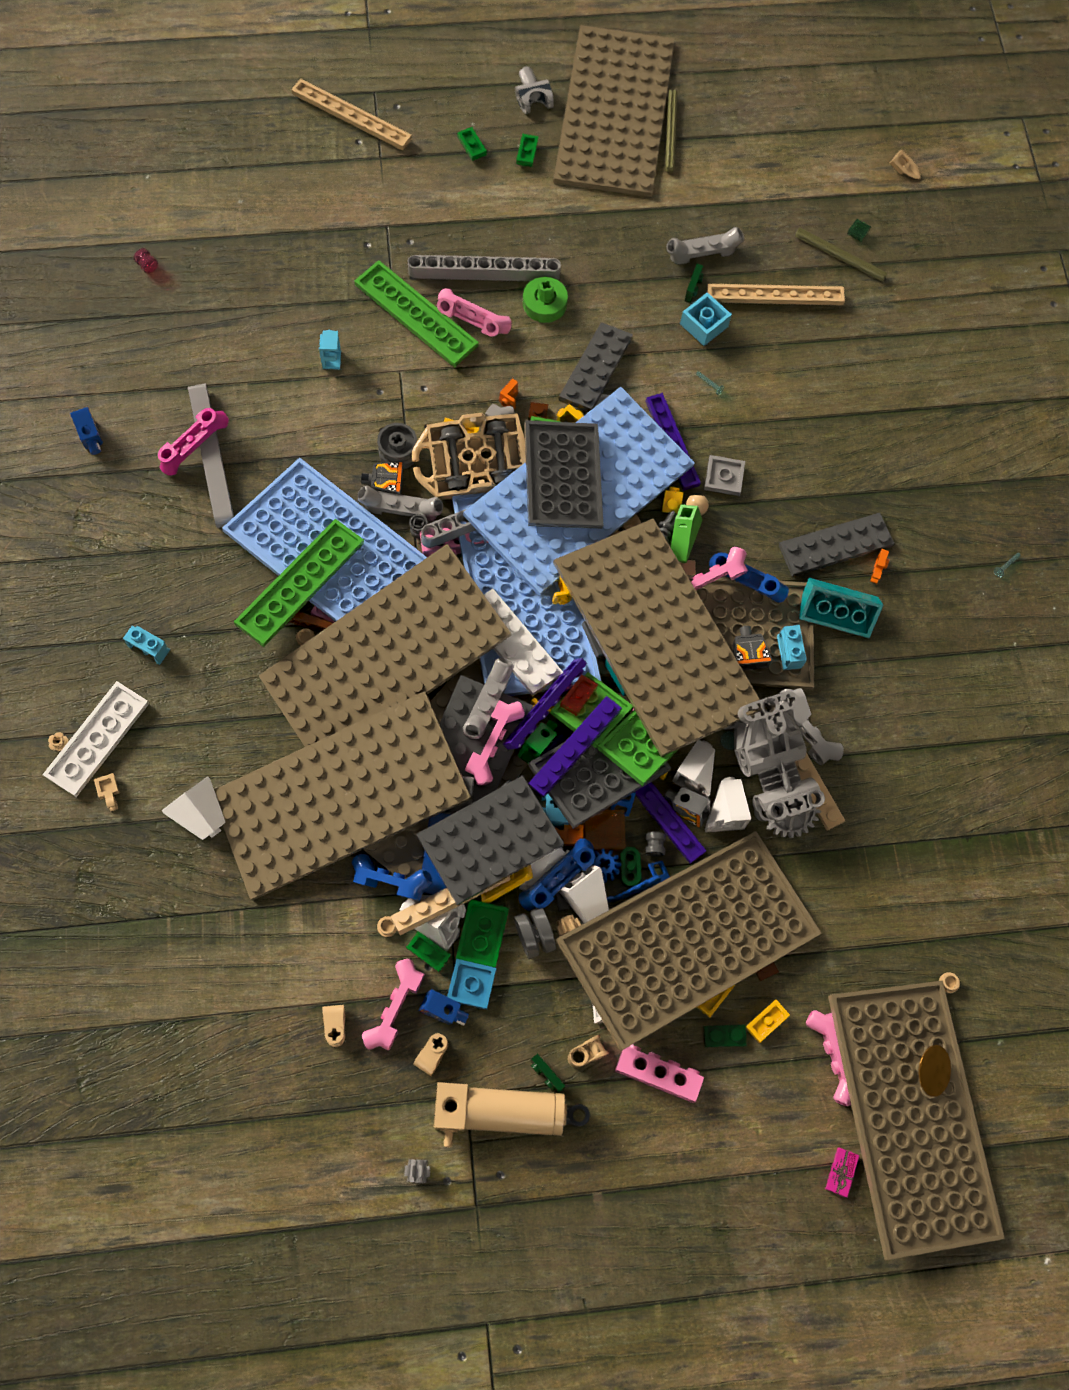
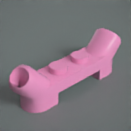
(489, 322)
(734, 568)
(478, 764)
(824, 1025)
(385, 1034)

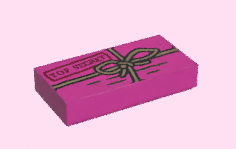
(842, 1172)

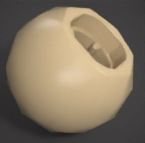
(700, 501)

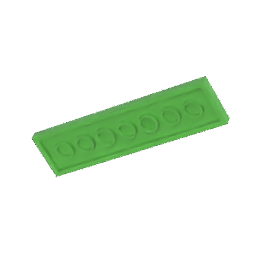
(416, 313)
(299, 582)

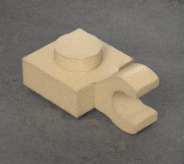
(107, 788)

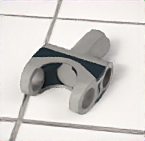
(532, 91)

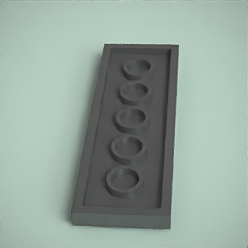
(595, 367)
(836, 544)

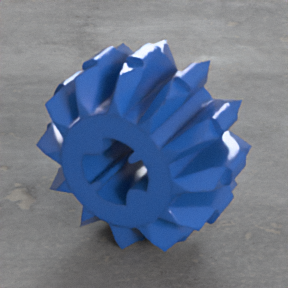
(611, 861)

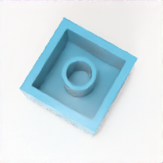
(705, 319)

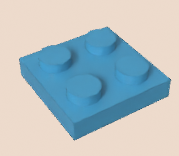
(471, 984)

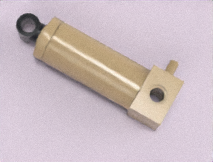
(503, 1111)

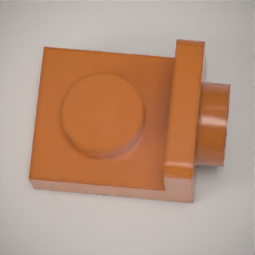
(509, 393)

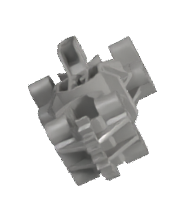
(769, 748)

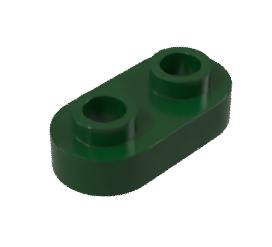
(630, 867)

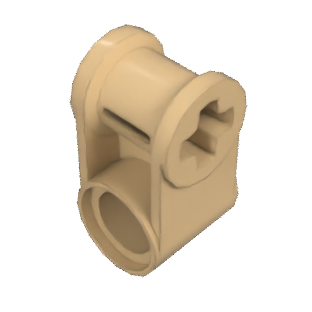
(334, 1022)
(591, 1051)
(429, 1057)

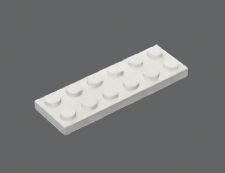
(530, 661)
(96, 739)

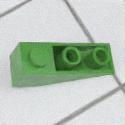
(685, 531)

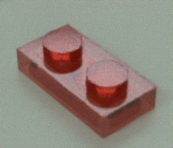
(579, 695)

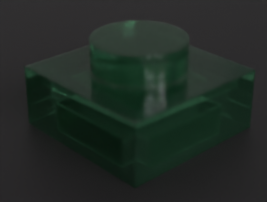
(859, 230)

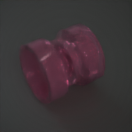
(144, 258)

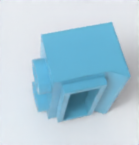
(330, 350)
(147, 643)
(791, 647)

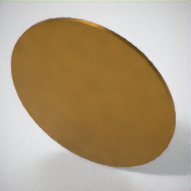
(935, 1070)

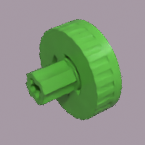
(545, 290)

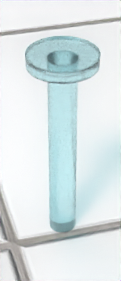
(711, 383)
(1000, 571)

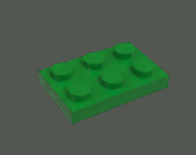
(482, 933)

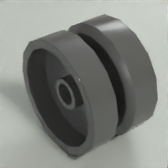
(396, 444)
(538, 931)

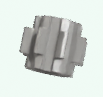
(417, 1171)

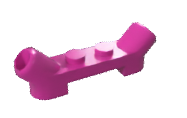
(207, 424)

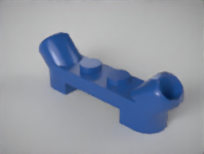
(756, 580)
(411, 887)
(542, 891)

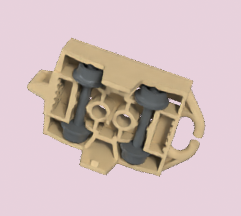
(449, 440)

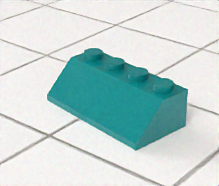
(839, 608)

